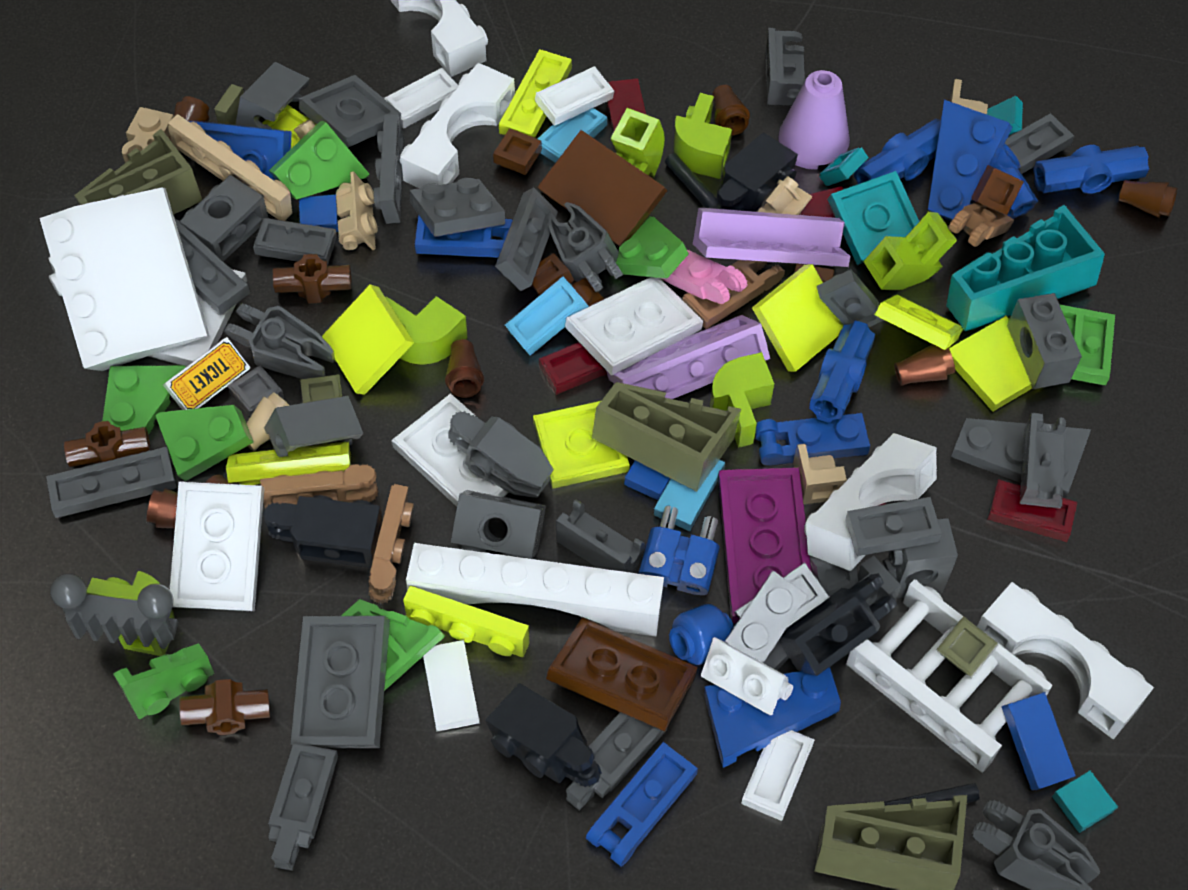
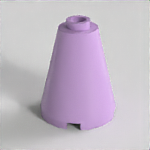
(817, 121)

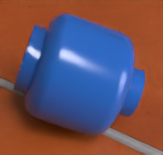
(695, 630)

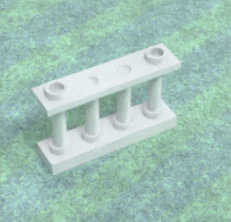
(936, 712)

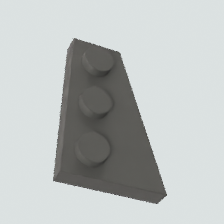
(999, 448)

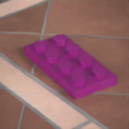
(760, 528)

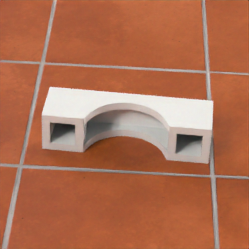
(455, 39)
(477, 101)
(893, 473)
(1107, 687)

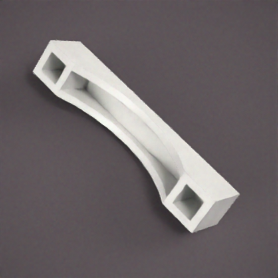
(609, 597)

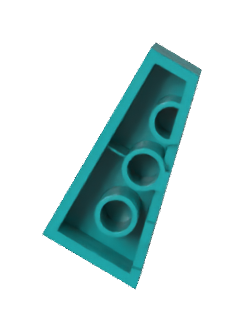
(1046, 260)

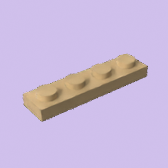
(222, 162)

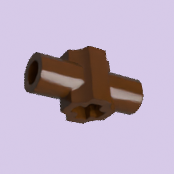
(312, 278)
(106, 444)
(224, 707)

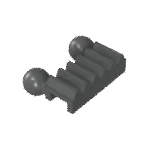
(116, 616)

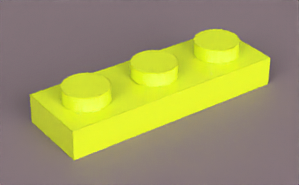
(523, 112)
(253, 466)
(467, 622)

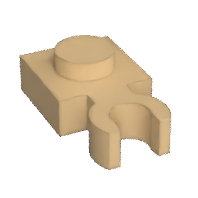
(142, 129)

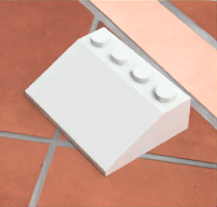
(124, 278)

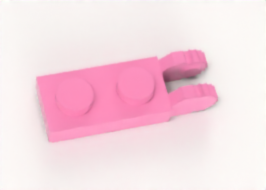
(706, 278)

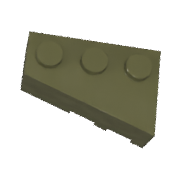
(146, 170)
(665, 433)
(894, 844)

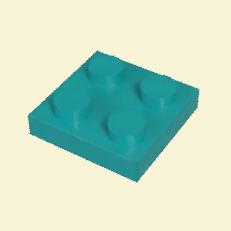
(872, 212)

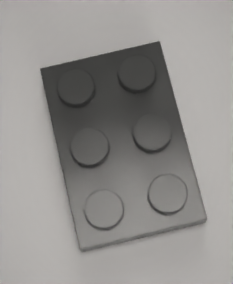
(341, 681)

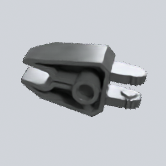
(586, 248)
(281, 342)
(500, 454)
(1035, 850)

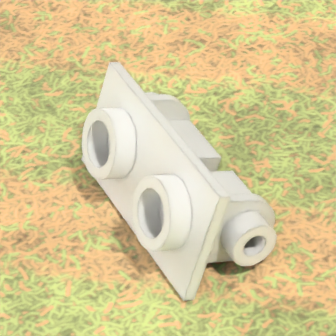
(745, 676)

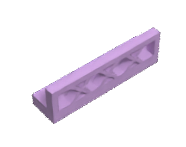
(770, 237)
(696, 358)

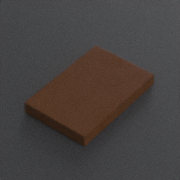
(603, 186)
(622, 673)

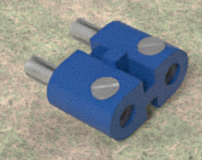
(681, 559)

